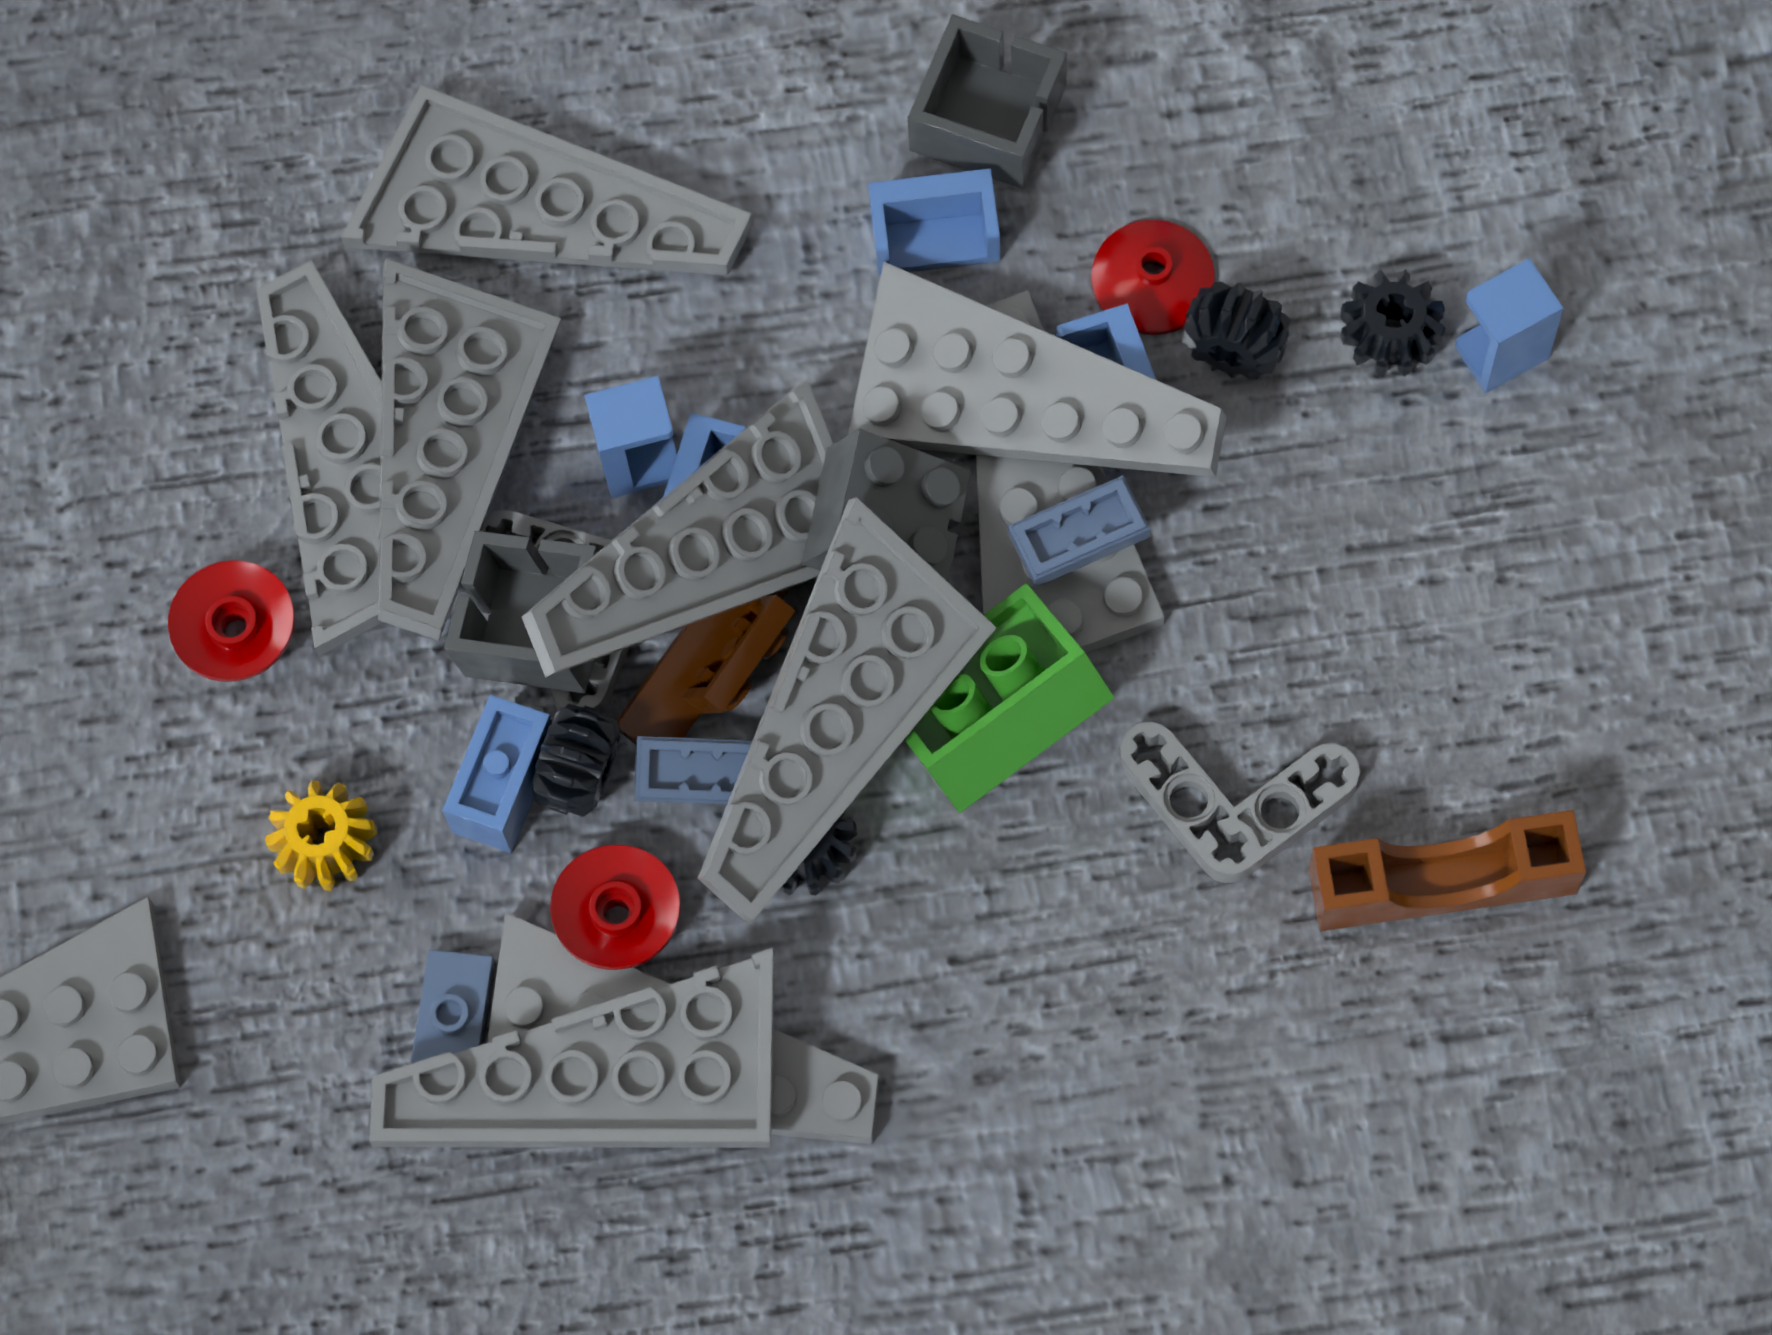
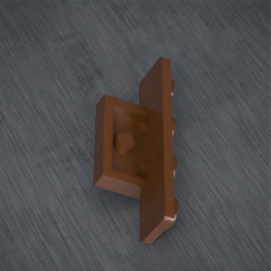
(706, 668)

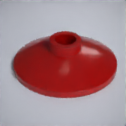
(1154, 300)
(228, 594)
(608, 879)

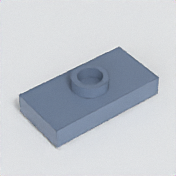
(1079, 531)
(687, 769)
(452, 1003)

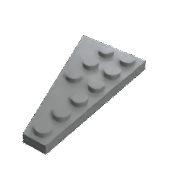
(330, 450)
(87, 1021)

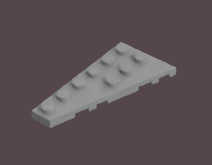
(506, 191)
(989, 385)
(451, 410)
(702, 549)
(1093, 603)
(857, 678)
(627, 1073)
(812, 1089)

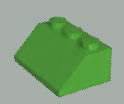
(1007, 702)

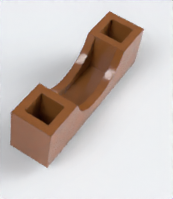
(1503, 866)

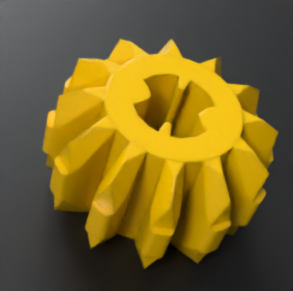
(340, 846)

